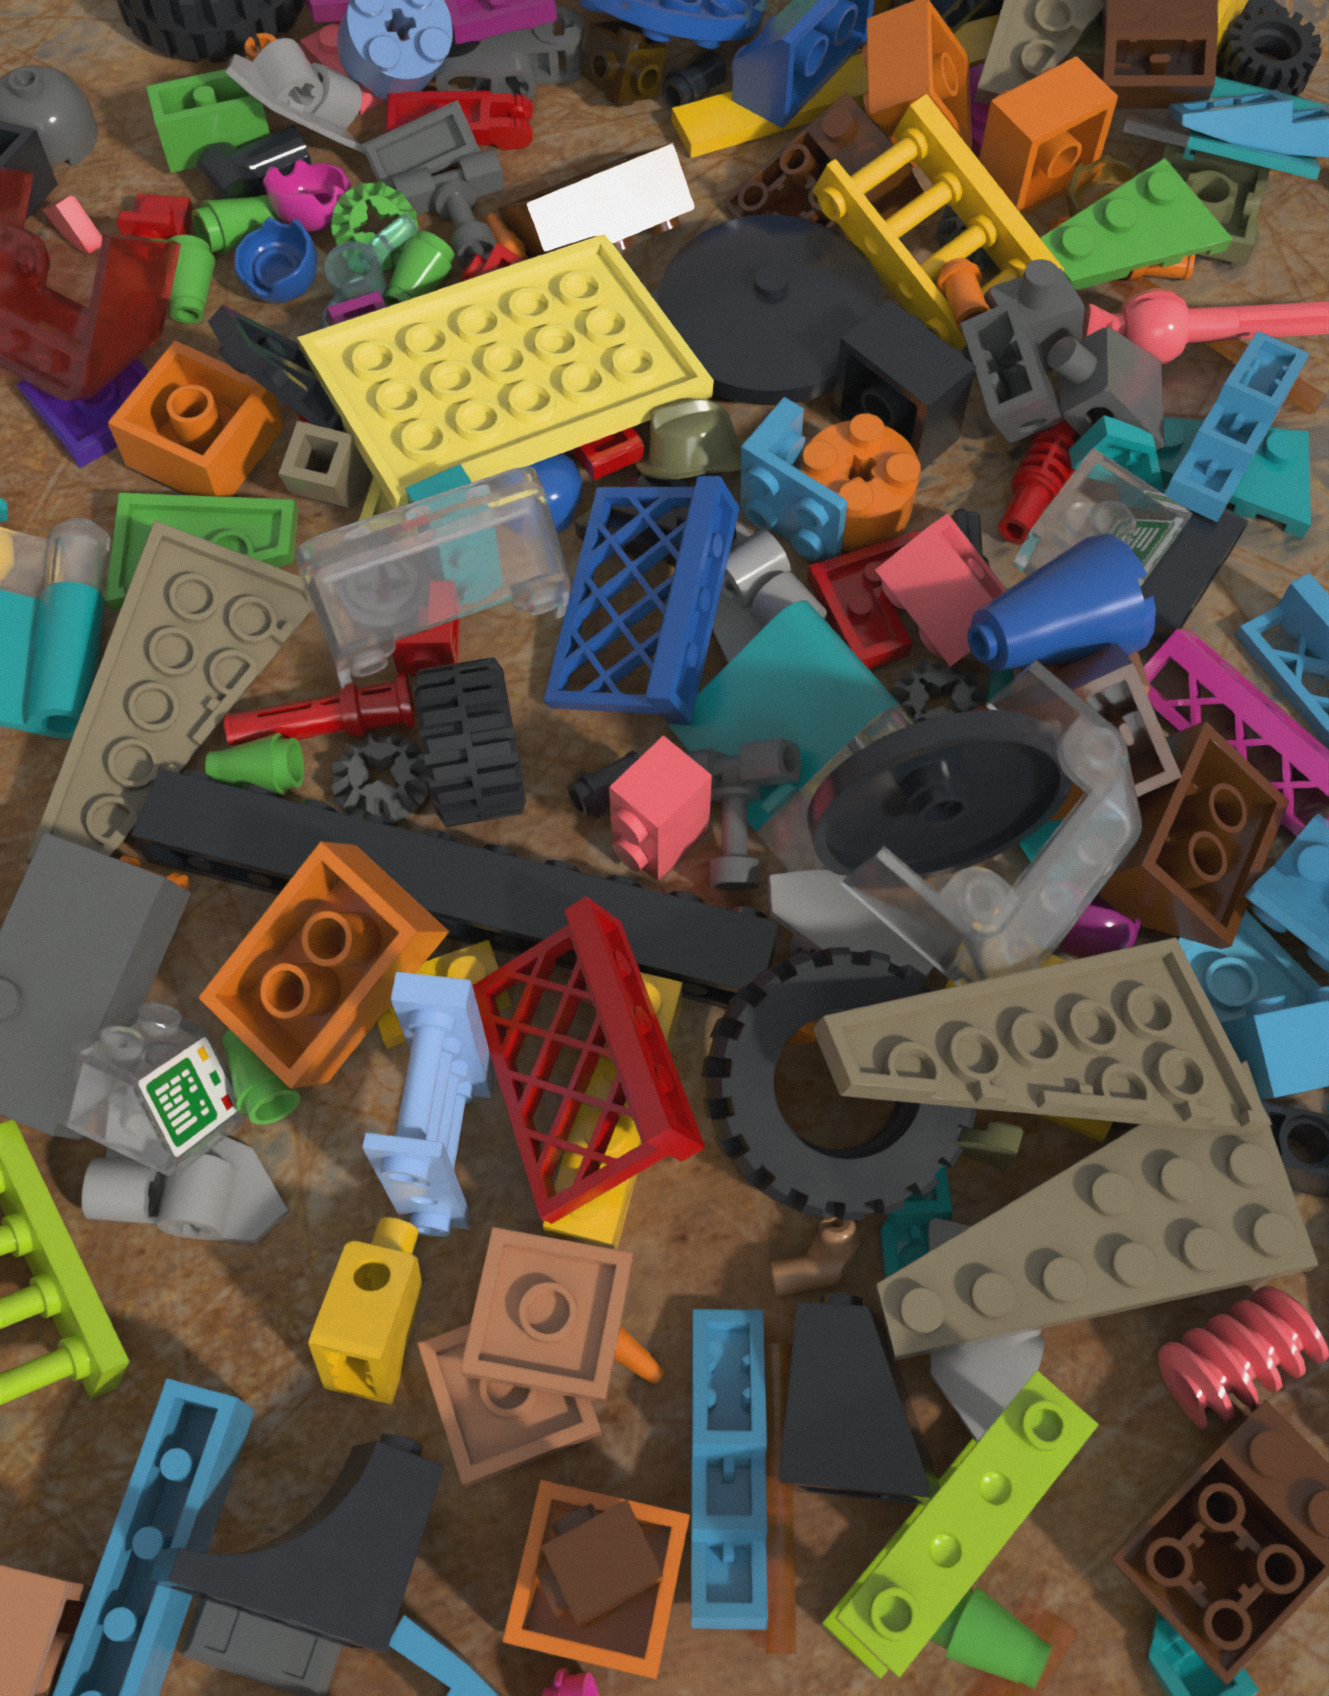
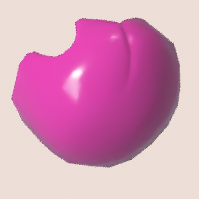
(306, 193)

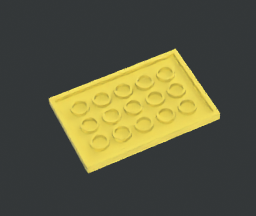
(504, 367)

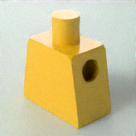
(369, 1314)

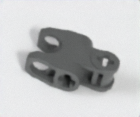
(518, 58)

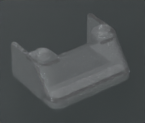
(432, 567)
(976, 920)

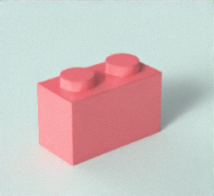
(940, 586)
(659, 809)

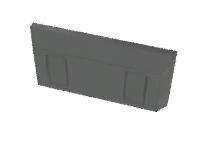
(426, 142)
(261, 1650)

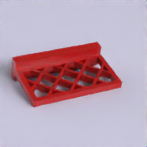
(635, 1045)

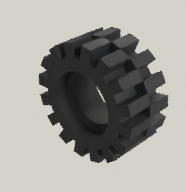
(1272, 35)

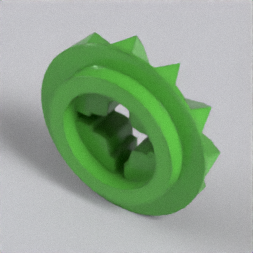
(352, 209)

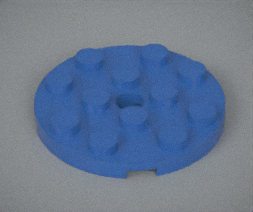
(700, 20)

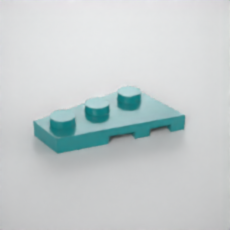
(1273, 483)

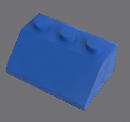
(797, 55)

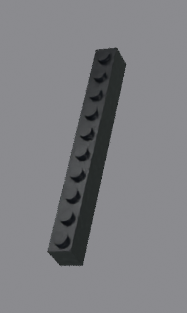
(472, 891)

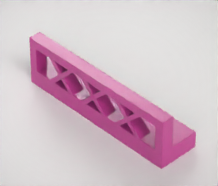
(1250, 708)

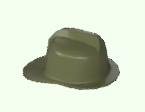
(691, 441)

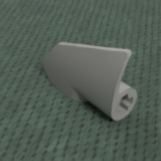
(301, 90)
(755, 590)
(829, 916)
(215, 1198)
(982, 1375)

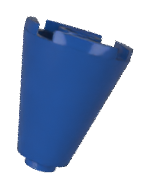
(1067, 609)

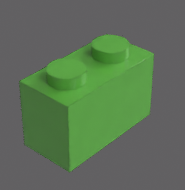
(203, 112)

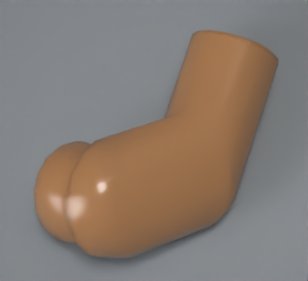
(823, 1263)

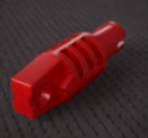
(1038, 481)

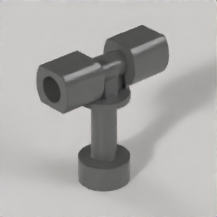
(454, 197)
(734, 784)

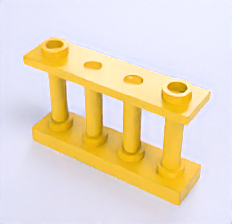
(957, 182)

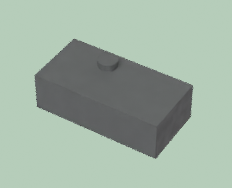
(71, 961)

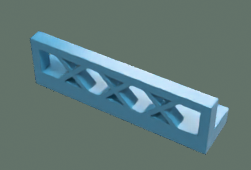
(1305, 618)

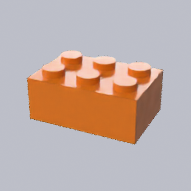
(322, 964)

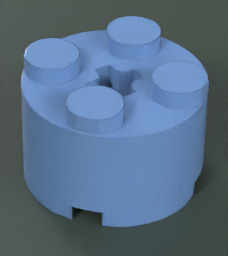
(375, 55)

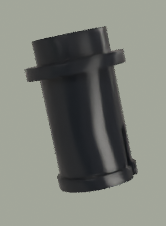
(690, 83)
(591, 791)

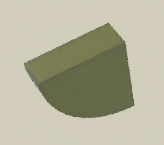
(992, 1147)

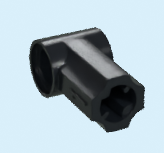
(240, 171)

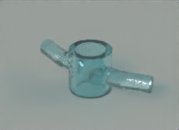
(363, 262)

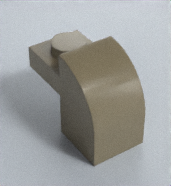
(324, 466)

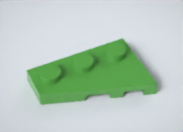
(1134, 227)
(249, 526)

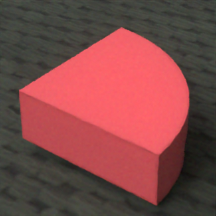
(73, 223)

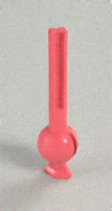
(1164, 324)

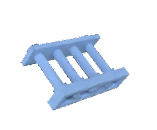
(443, 1074)

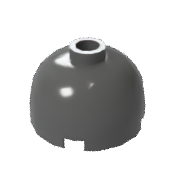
(54, 107)

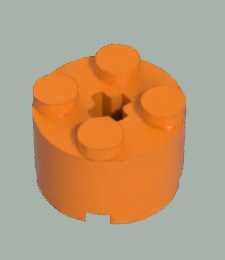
(871, 471)

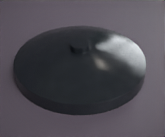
(769, 304)
(941, 793)

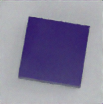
(84, 425)

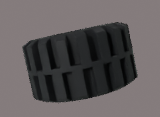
(469, 742)

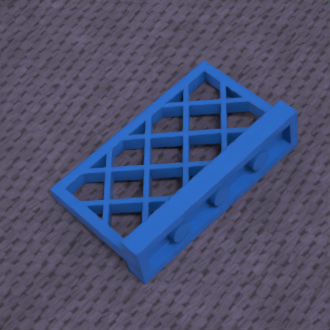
(689, 612)

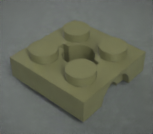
(1234, 195)

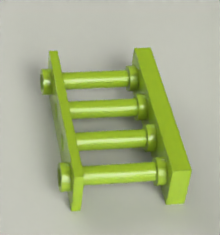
(58, 1284)
(961, 1529)

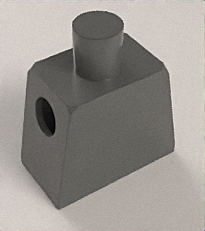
(1047, 303)
(1110, 379)
(1014, 390)

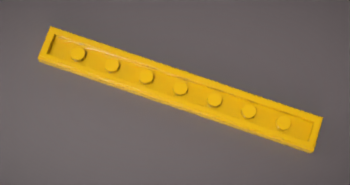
(721, 123)

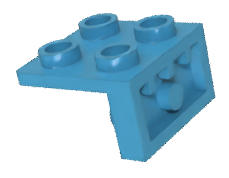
(782, 496)
(1296, 891)

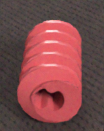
(1238, 1350)

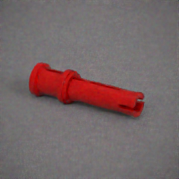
(351, 710)

